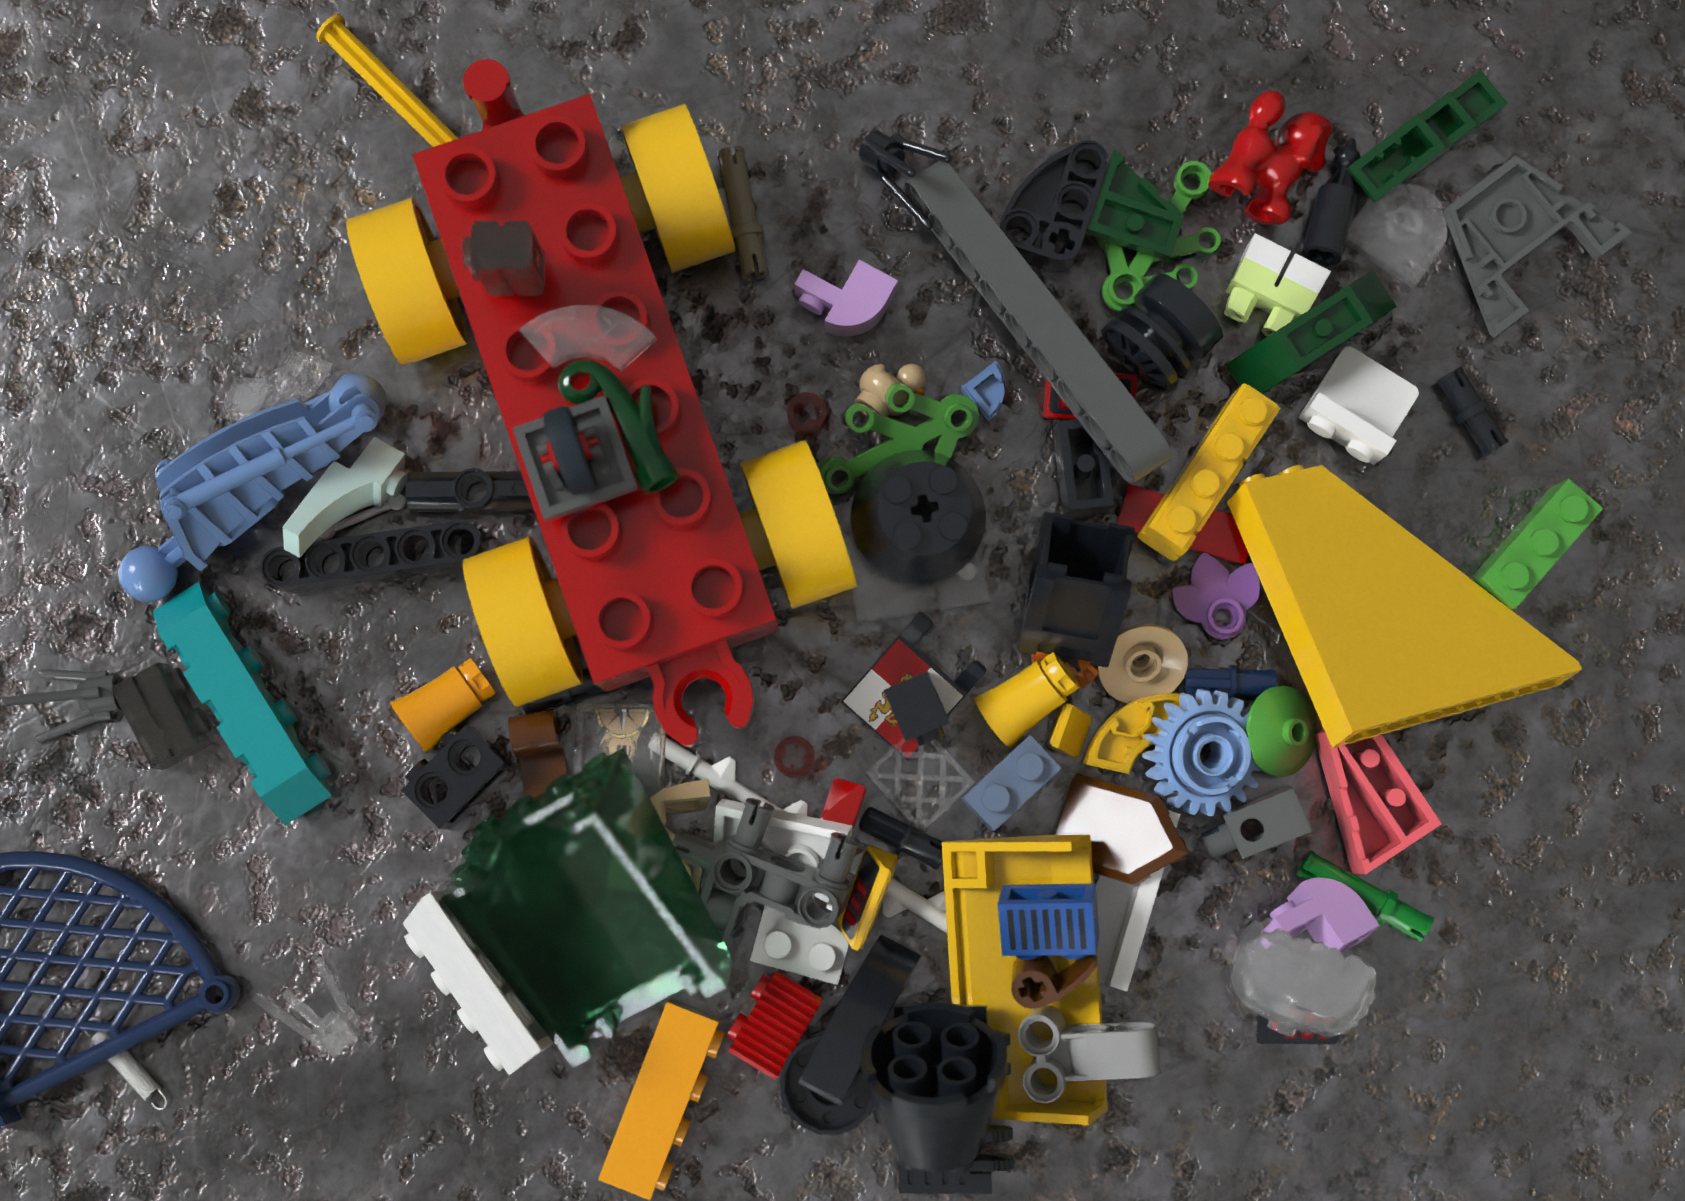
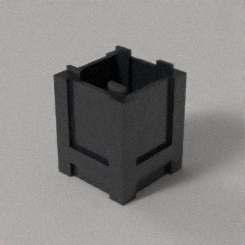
(1076, 589)

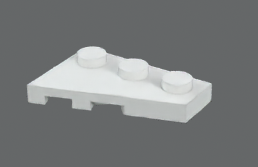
(786, 833)

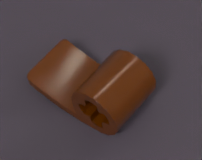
(540, 749)
(1045, 983)

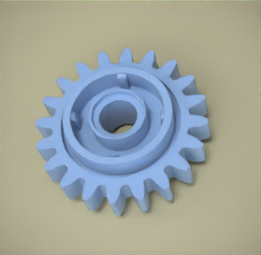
(1178, 748)

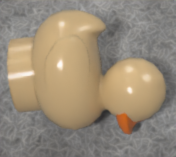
(876, 381)

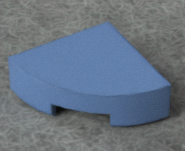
(987, 391)

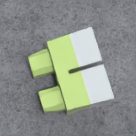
(1255, 282)

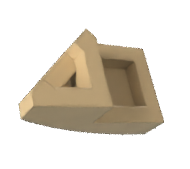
(682, 798)

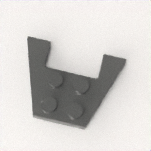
(1507, 220)

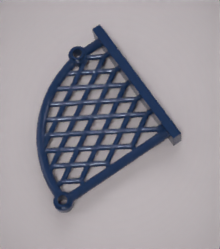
(133, 896)

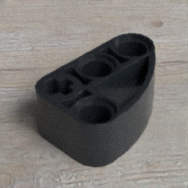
(1040, 210)

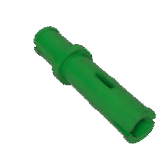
(1382, 905)

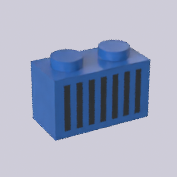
(1048, 920)

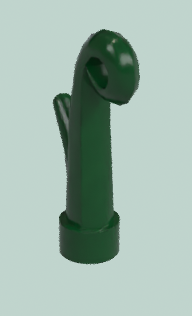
(636, 423)

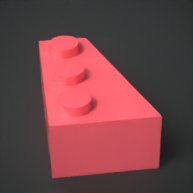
(1373, 801)

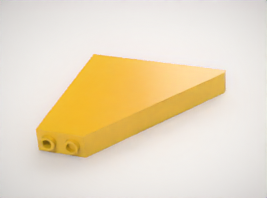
(1378, 615)

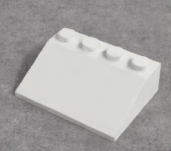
(477, 986)

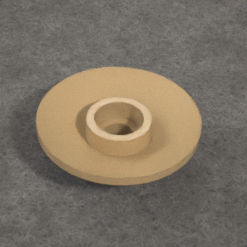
(1155, 673)

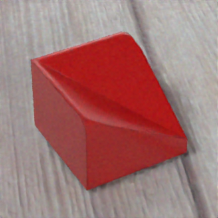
(844, 802)

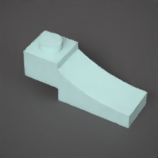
(343, 491)

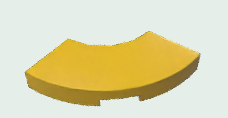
(1123, 733)

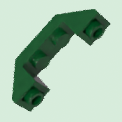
(1312, 334)

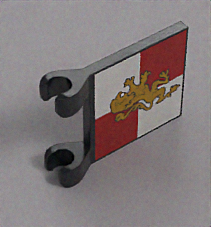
(899, 664)

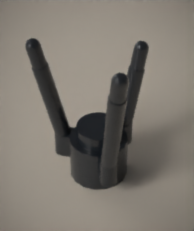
(887, 157)

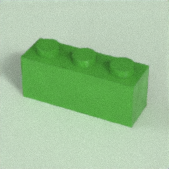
(1537, 543)

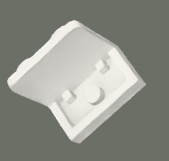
(1360, 405)

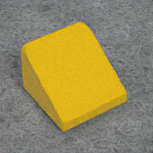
(1069, 731)

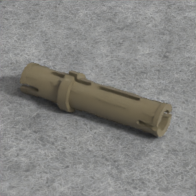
(746, 230)

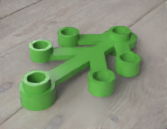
(1133, 275)
(903, 435)

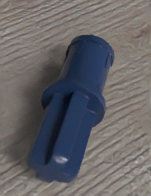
(1231, 681)

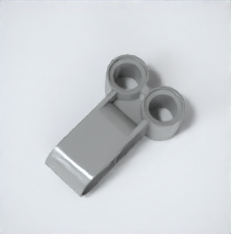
(1086, 1052)

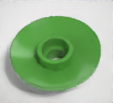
(1281, 731)

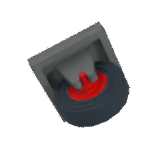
(575, 458)

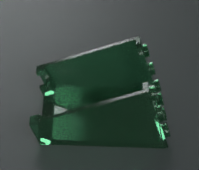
(586, 905)

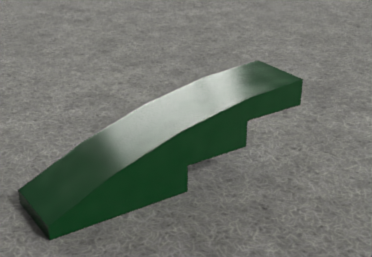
(1427, 136)

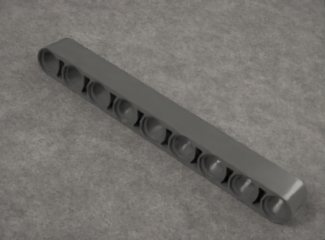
(1039, 323)

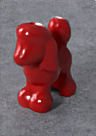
(1272, 166)

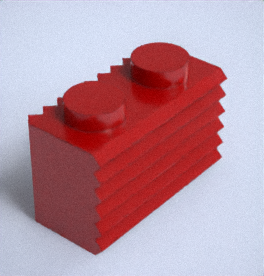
(775, 1022)

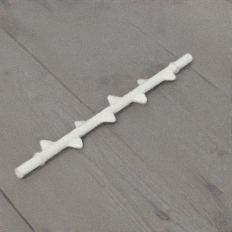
(723, 778)

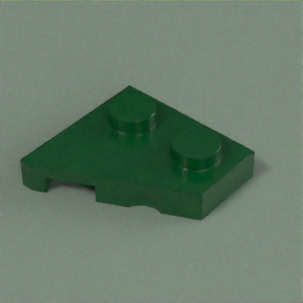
(1134, 213)

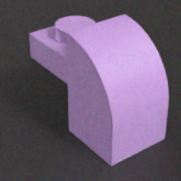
(854, 307)
(1328, 912)

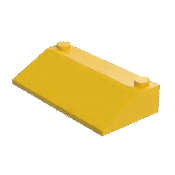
(982, 976)

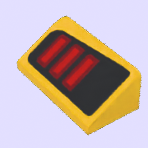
(866, 895)

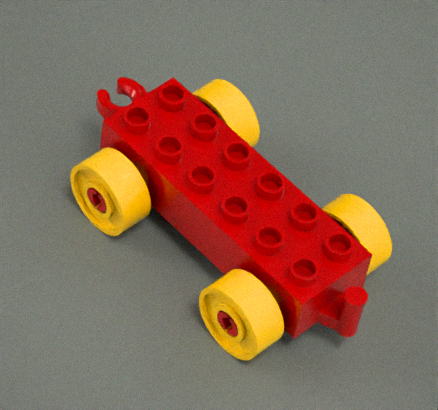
(642, 578)

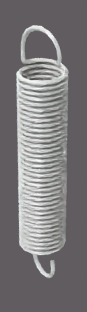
(130, 1070)

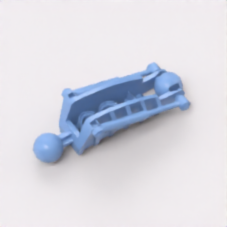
(242, 474)

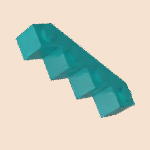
(249, 716)

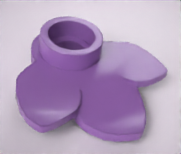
(1215, 590)

